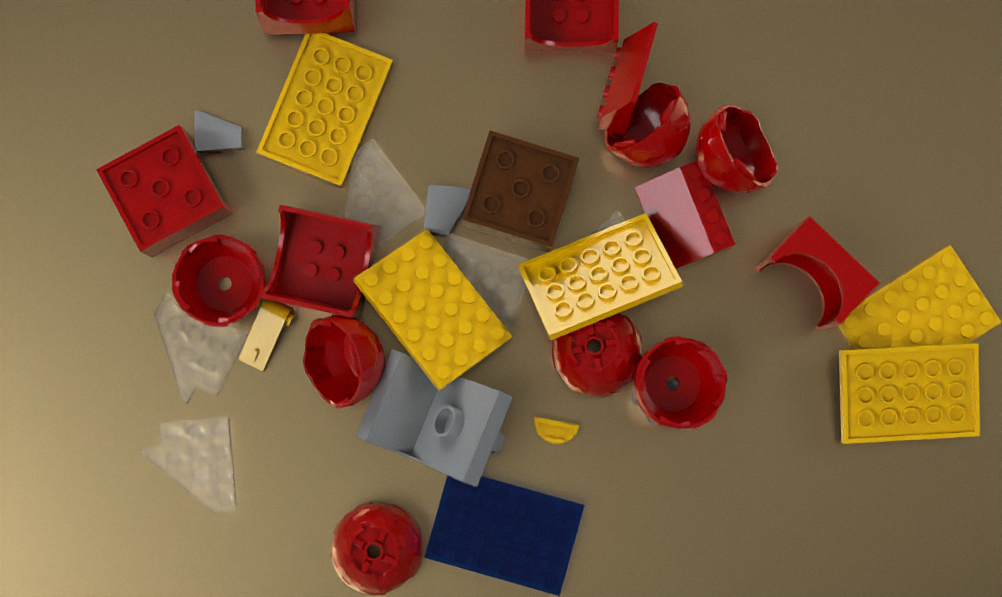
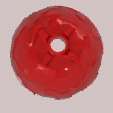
(656, 128)
(735, 151)
(200, 272)
(343, 359)
(603, 371)
(699, 380)
(394, 534)

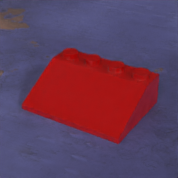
(626, 80)
(685, 215)

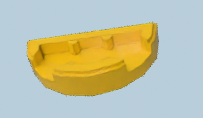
(555, 431)

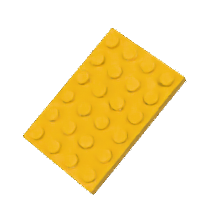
(325, 107)
(599, 276)
(923, 307)
(432, 309)
(909, 393)

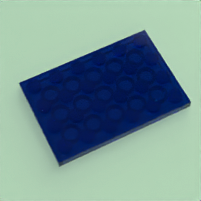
(505, 532)

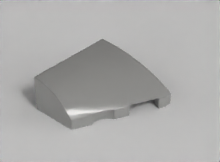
(216, 134)
(444, 208)

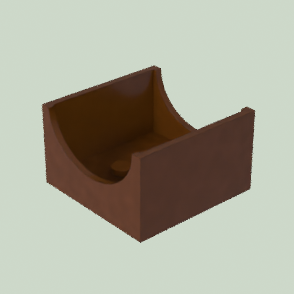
(519, 191)

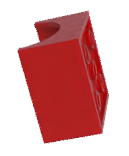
(305, 16)
(571, 26)
(163, 192)
(319, 261)
(837, 274)

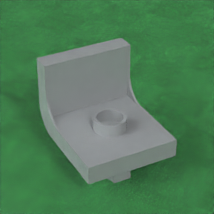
(442, 428)

